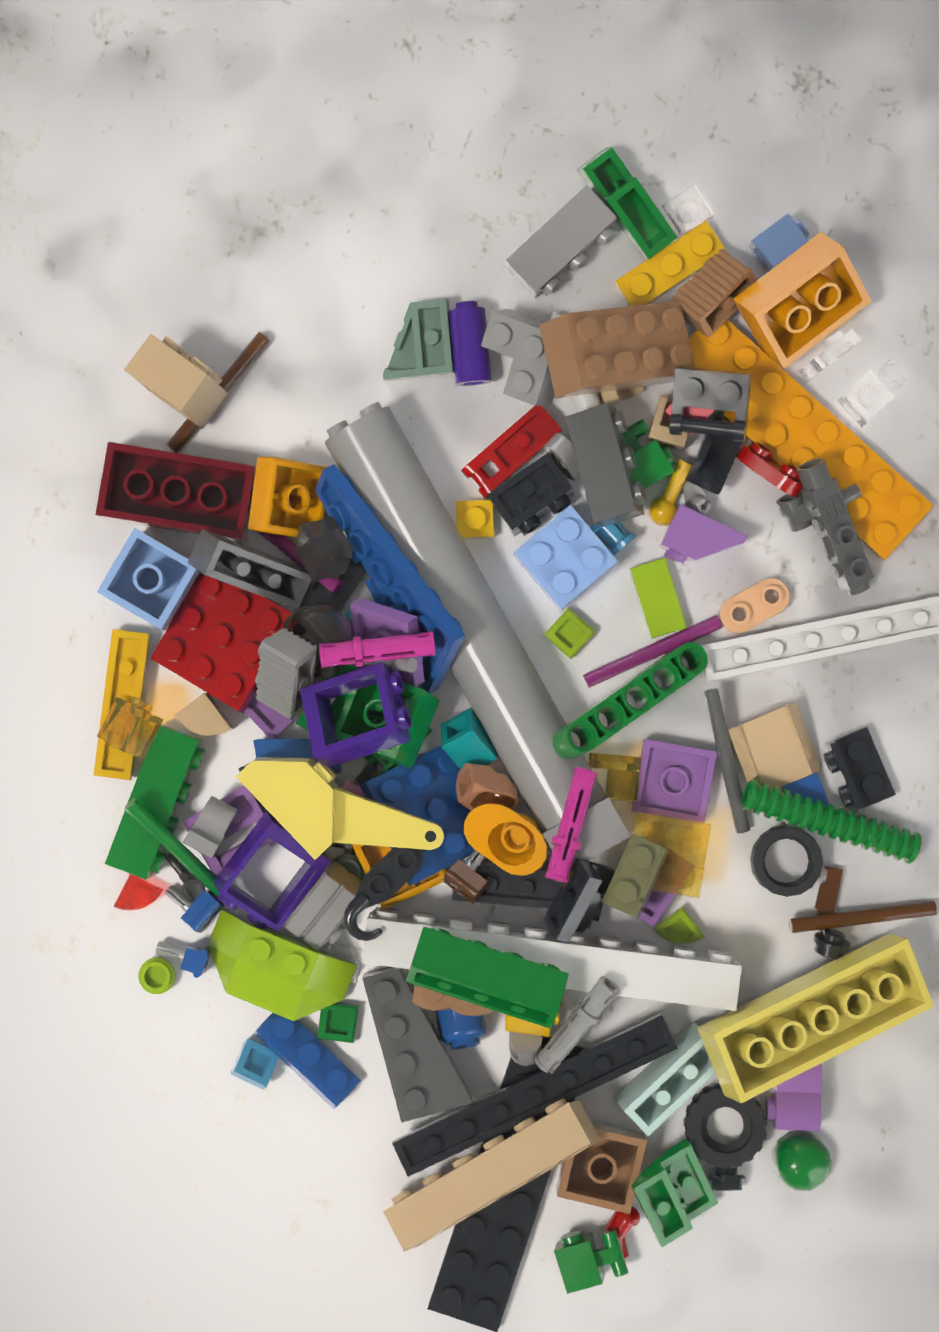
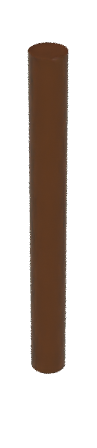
(229, 378)
(862, 917)

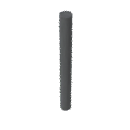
(726, 759)

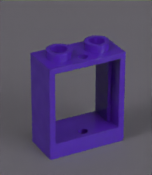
(321, 722)
(292, 894)

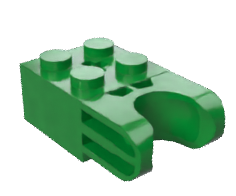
(363, 712)

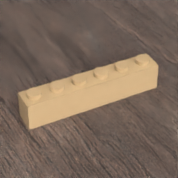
(491, 1175)

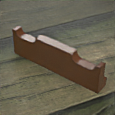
(828, 891)

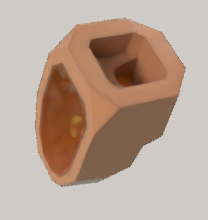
(482, 785)

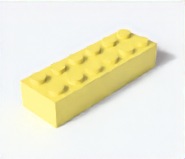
(815, 1017)

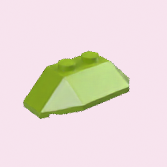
(276, 968)

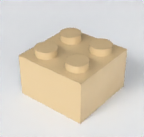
(177, 379)

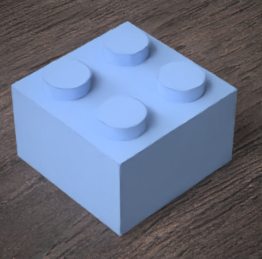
(565, 557)
(149, 579)

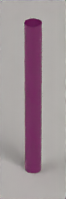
(652, 651)

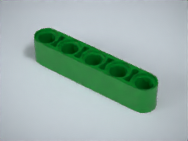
(619, 711)

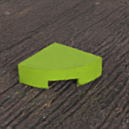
(679, 928)

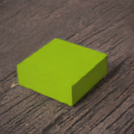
(569, 633)

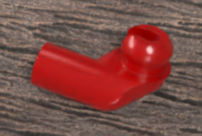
(623, 1224)

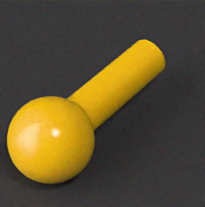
(663, 508)

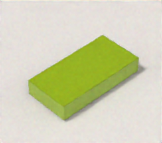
(658, 598)

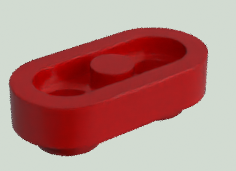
(759, 460)

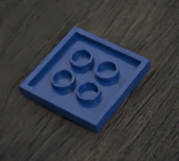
(431, 795)

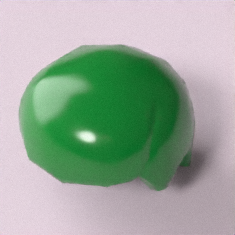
(801, 1160)

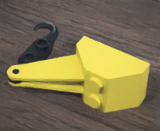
(321, 813)

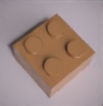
(605, 1170)

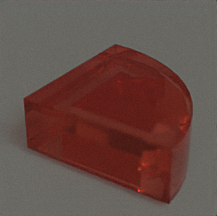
(137, 894)

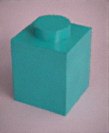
(466, 740)

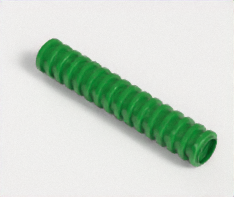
(831, 821)

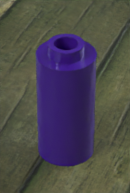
(467, 333)

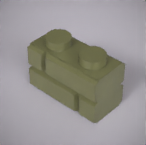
(635, 876)

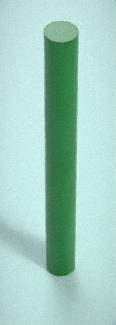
(172, 844)

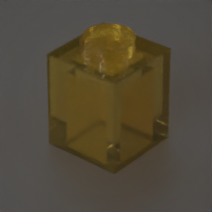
(130, 726)

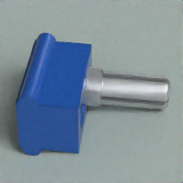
(197, 913)
(193, 958)

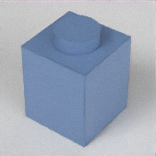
(779, 241)

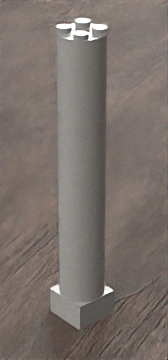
(491, 659)

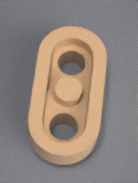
(754, 604)

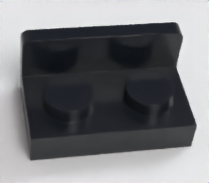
(532, 495)
(859, 770)

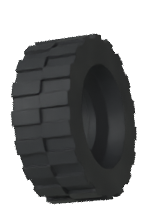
(717, 1153)

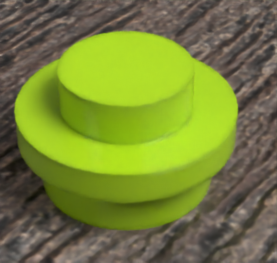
(156, 975)

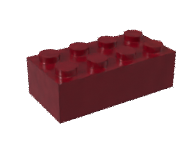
(175, 491)

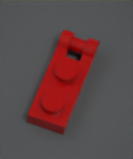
(512, 449)

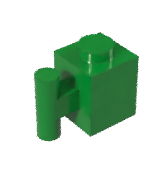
(653, 461)
(583, 1263)

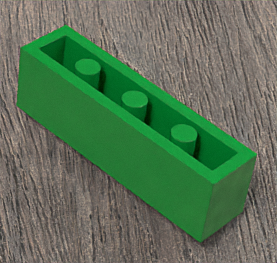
(159, 789)
(487, 977)

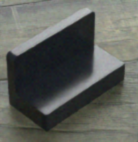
(713, 460)
(578, 899)

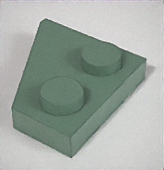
(423, 344)

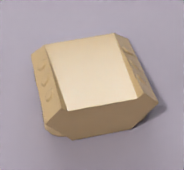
(774, 747)

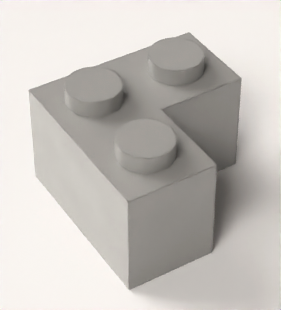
(521, 339)

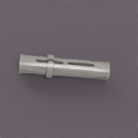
(585, 1014)

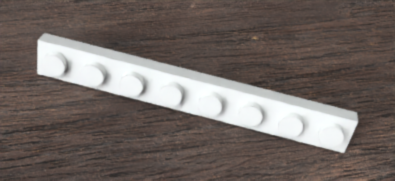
(822, 638)

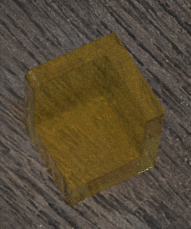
(622, 774)

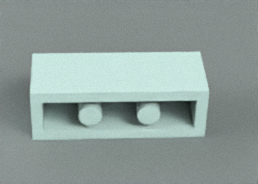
(667, 1082)

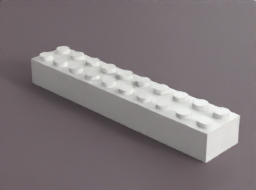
(638, 970)

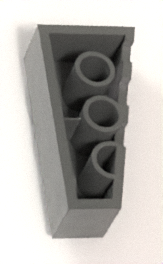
(414, 1055)

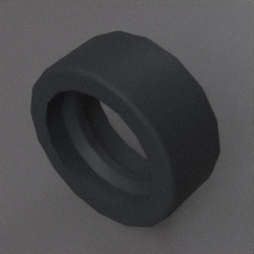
(813, 869)

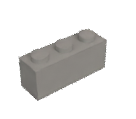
(562, 243)

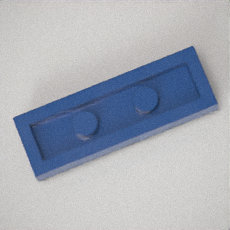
(308, 1058)

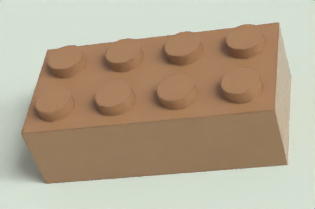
(616, 348)

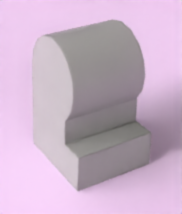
(211, 827)

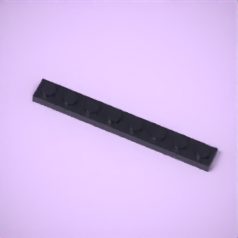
(533, 1094)

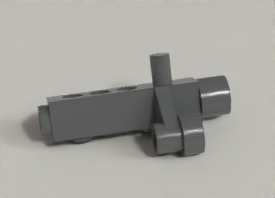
(827, 509)

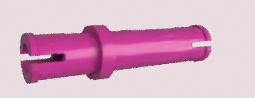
(377, 649)
(582, 783)

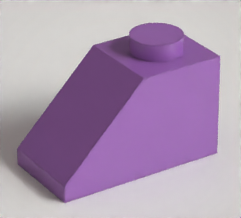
(697, 536)

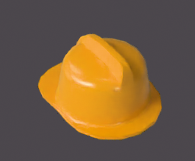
(506, 838)

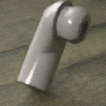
(696, 498)

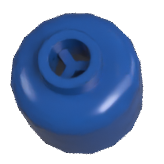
(460, 1029)

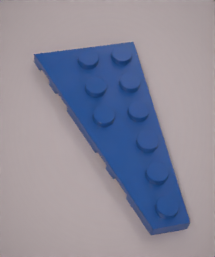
(392, 576)

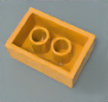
(802, 299)

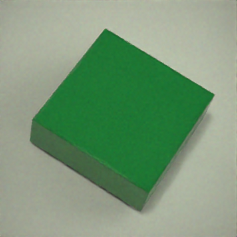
(338, 1022)

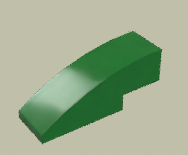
(628, 201)

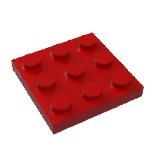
(218, 639)

